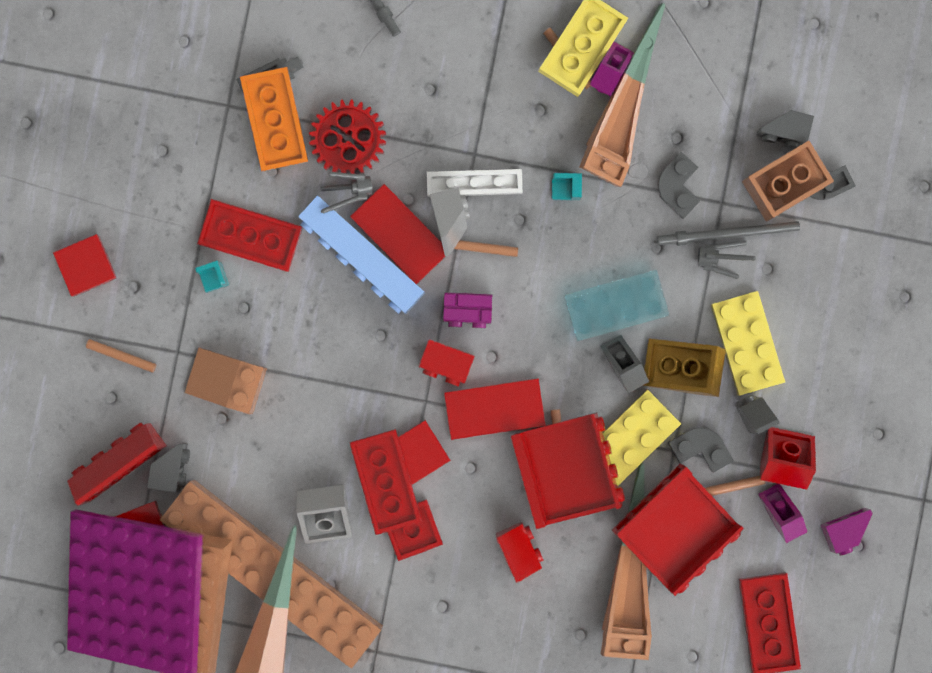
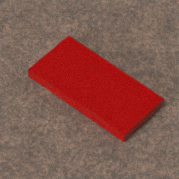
(399, 234)
(249, 235)
(494, 409)
(385, 482)
(769, 623)

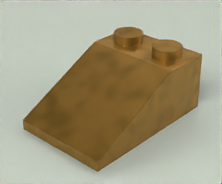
(684, 367)

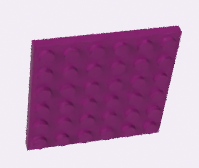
(134, 592)

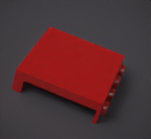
(567, 470)
(677, 530)

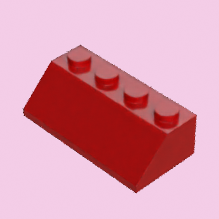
(115, 464)

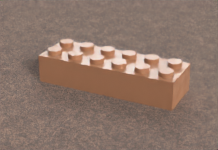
(214, 577)

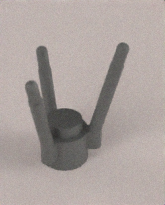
(361, 186)
(709, 255)

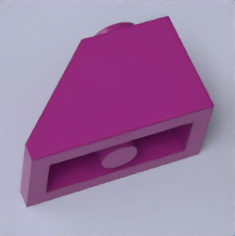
(611, 69)
(783, 513)
(846, 531)

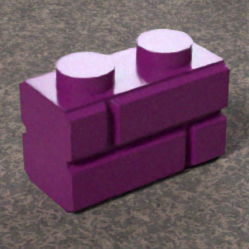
(467, 308)

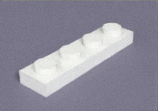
(476, 182)

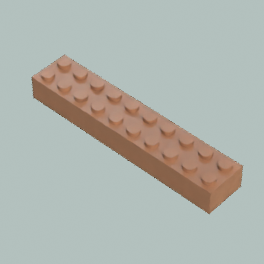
(254, 557)

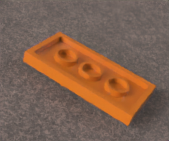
(274, 118)

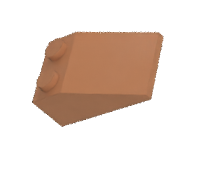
(787, 181)
(225, 381)

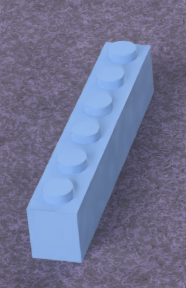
(362, 255)

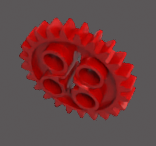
(360, 122)

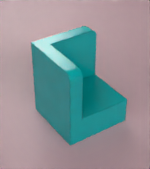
(567, 186)
(212, 276)

